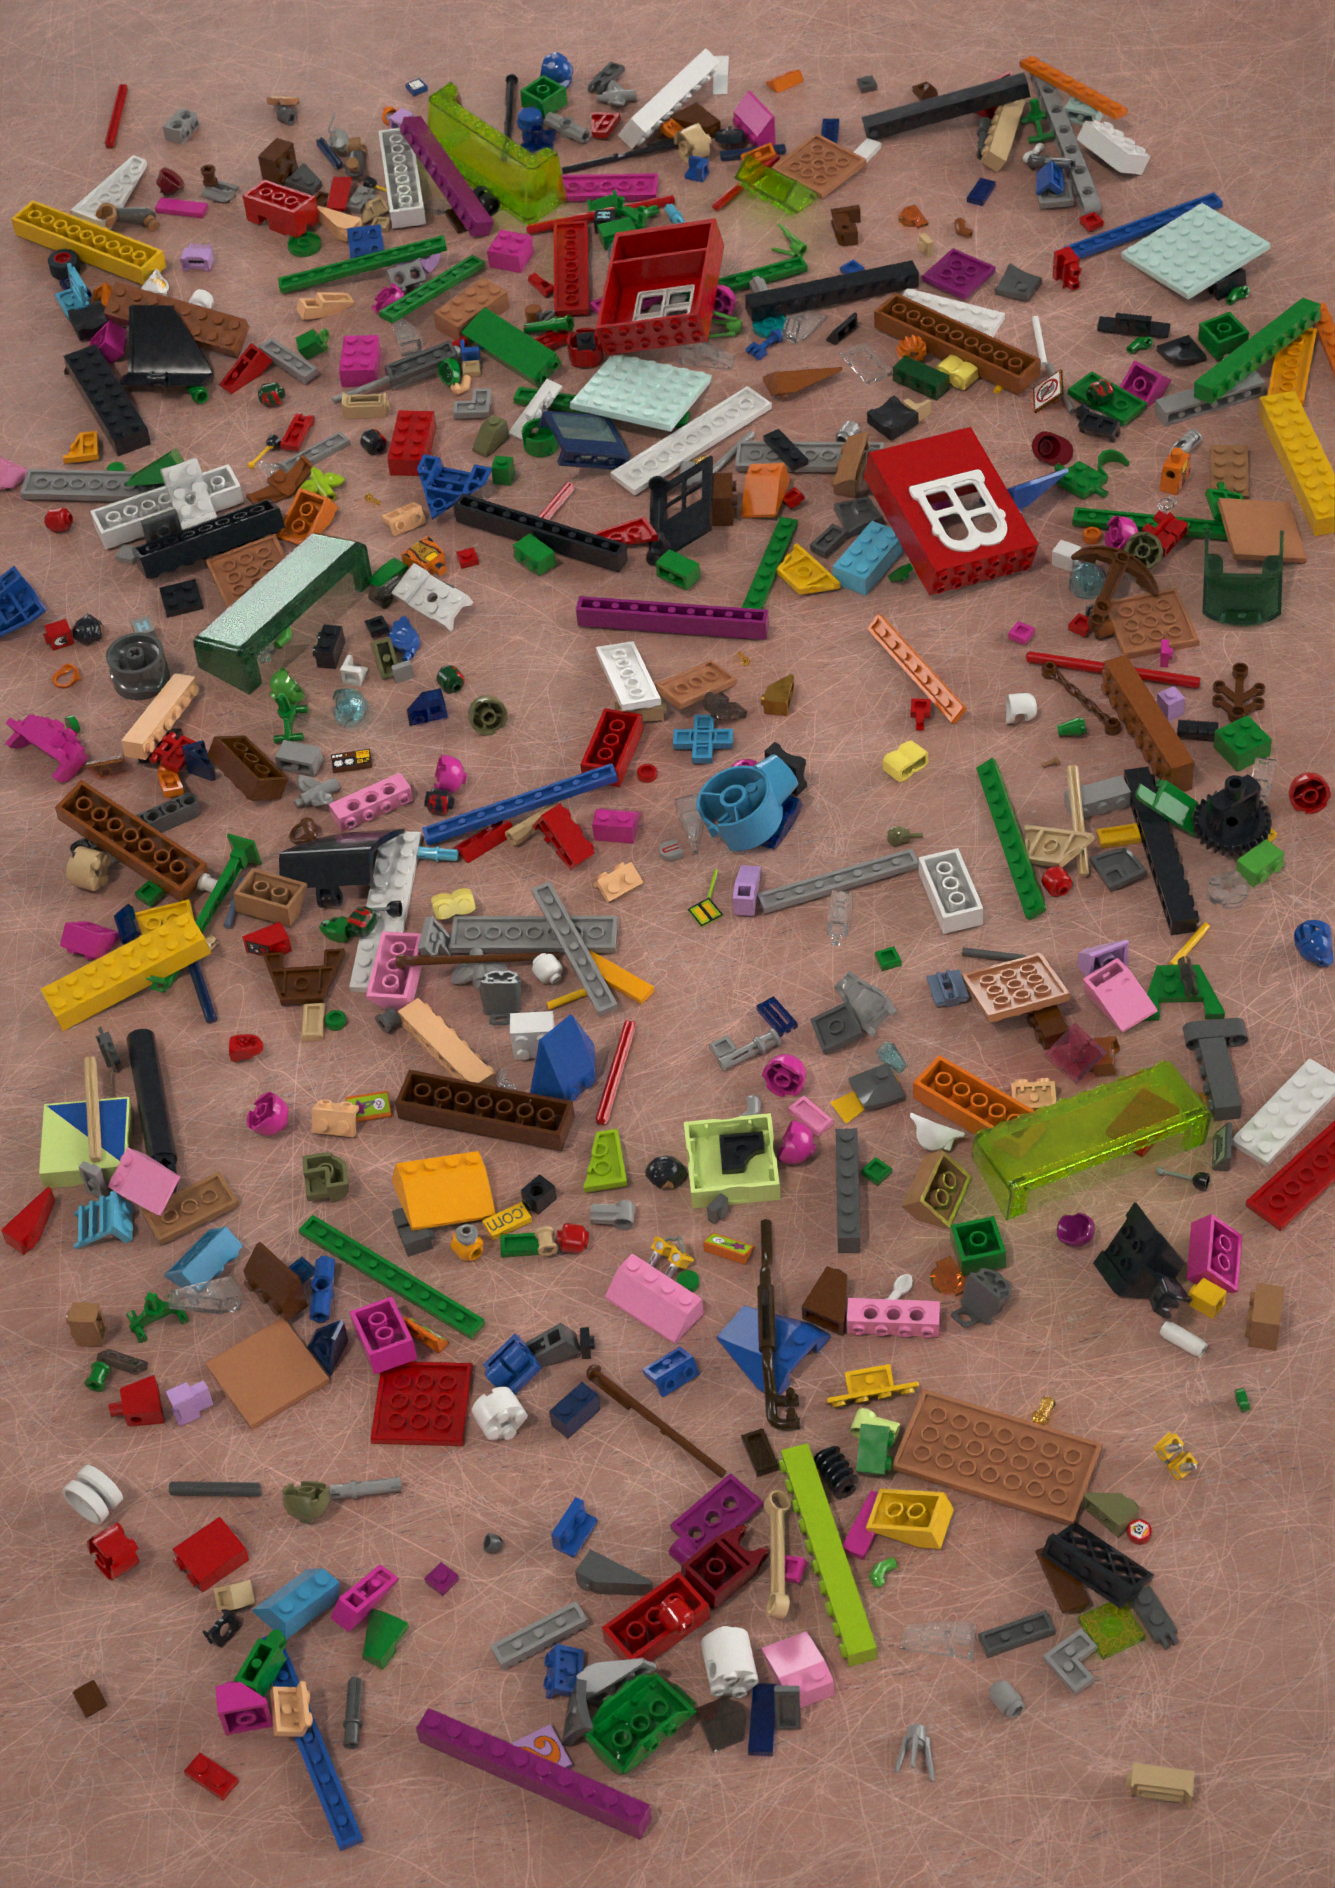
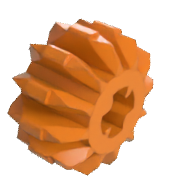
(912, 347)

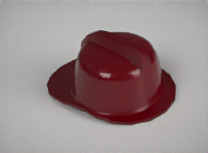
(169, 181)
(1052, 448)

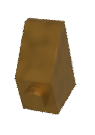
(778, 696)

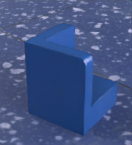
(697, 169)
(470, 353)

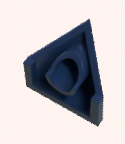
(197, 760)
(329, 1344)

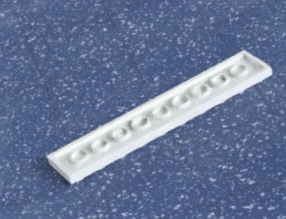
(691, 439)
(392, 881)

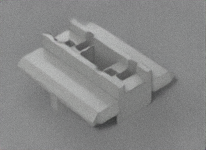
(221, 192)

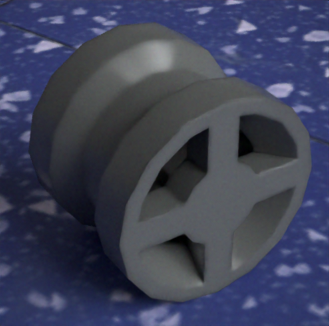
(286, 115)
(388, 1019)

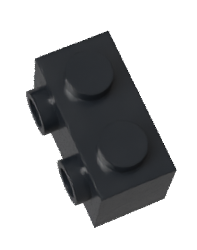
(329, 646)

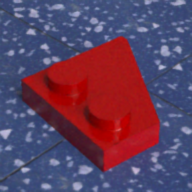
(604, 124)

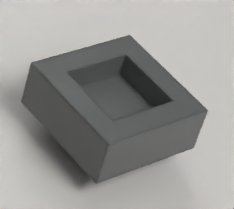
(867, 84)
(718, 1209)

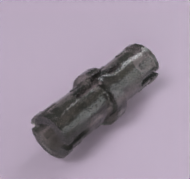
(1187, 977)

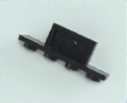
(1133, 325)

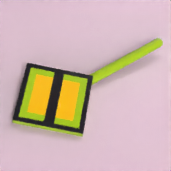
(706, 910)

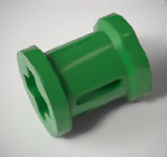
(97, 1377)

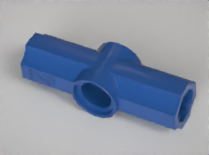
(323, 1279)

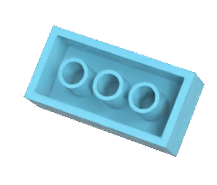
(867, 558)

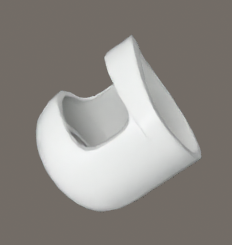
(1020, 704)

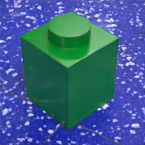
(310, 344)
(503, 470)

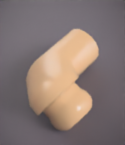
(463, 387)

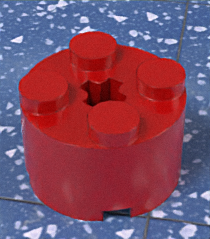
(584, 358)
(113, 1551)

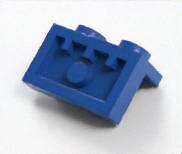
(672, 1371)
(573, 1529)
(562, 1667)

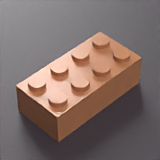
(462, 309)

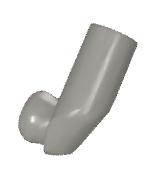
(753, 1104)

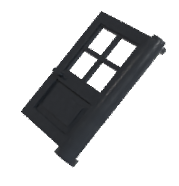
(687, 524)

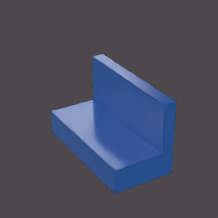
(1049, 177)

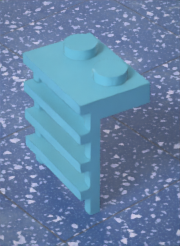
(75, 296)
(114, 1219)

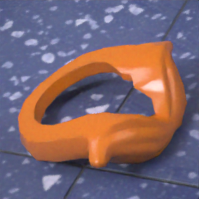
(388, 109)
(65, 669)

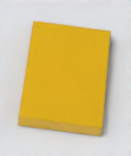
(155, 917)

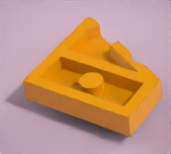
(83, 448)

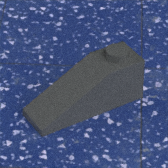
(554, 1345)
(608, 1577)

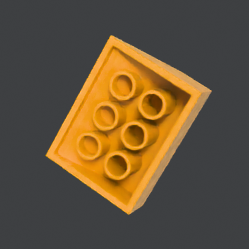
(443, 1190)

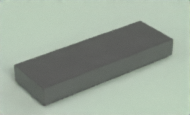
(1016, 1634)

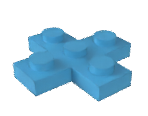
(703, 739)

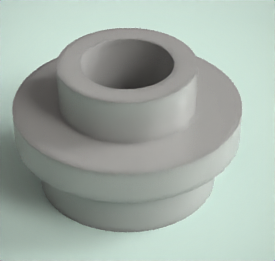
(466, 1239)

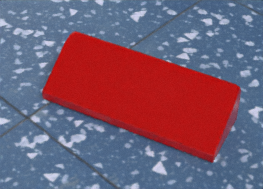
(339, 193)
(483, 841)

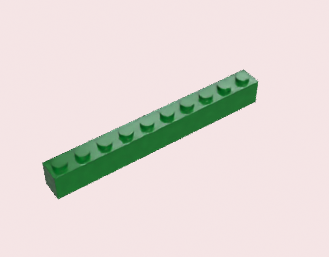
(1257, 350)

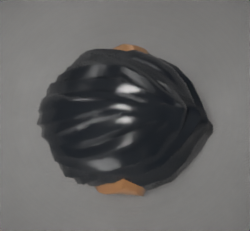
(88, 629)
(666, 1172)

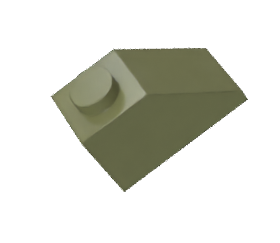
(491, 436)
(384, 656)
(1111, 1510)

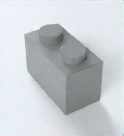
(299, 758)

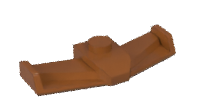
(283, 484)

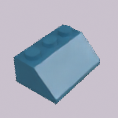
(205, 1258)
(299, 1601)

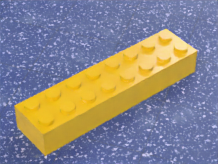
(125, 971)

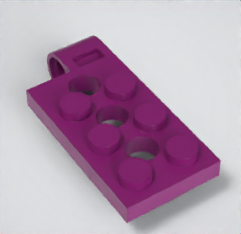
(712, 1505)

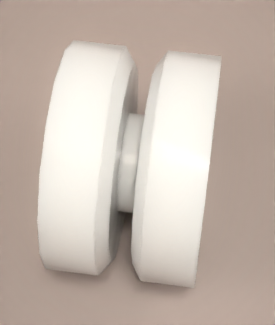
(92, 1494)

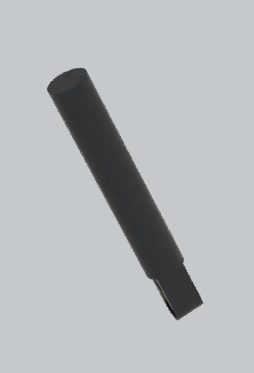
(151, 1098)

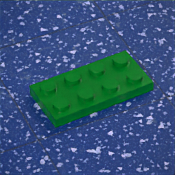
(1122, 407)

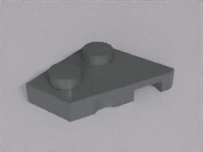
(304, 180)

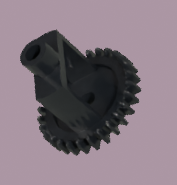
(1233, 817)

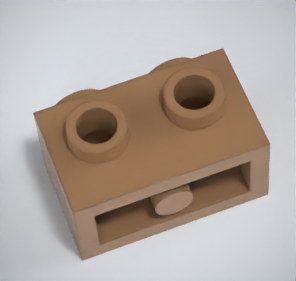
(87, 1324)

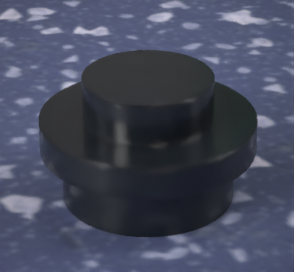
(1079, 411)

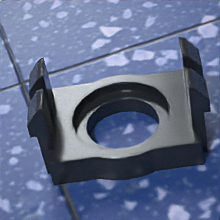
(213, 1635)

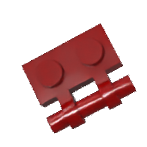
(174, 758)

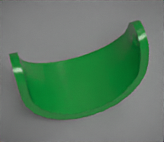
(1110, 456)

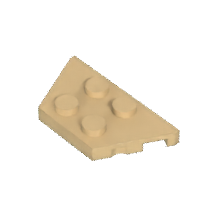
(1054, 846)

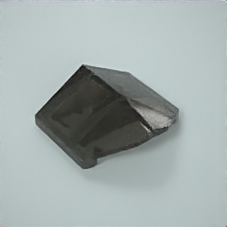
(722, 1722)

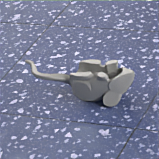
(339, 139)

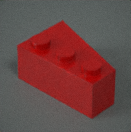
(565, 836)

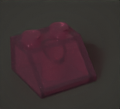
(1075, 1053)

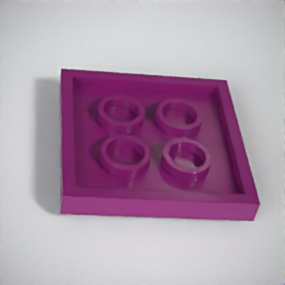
(958, 274)

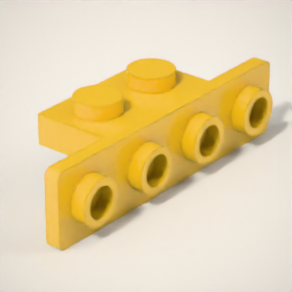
(870, 1382)

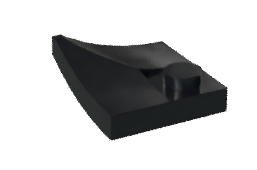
(1182, 351)

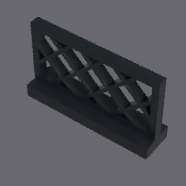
(1096, 1574)

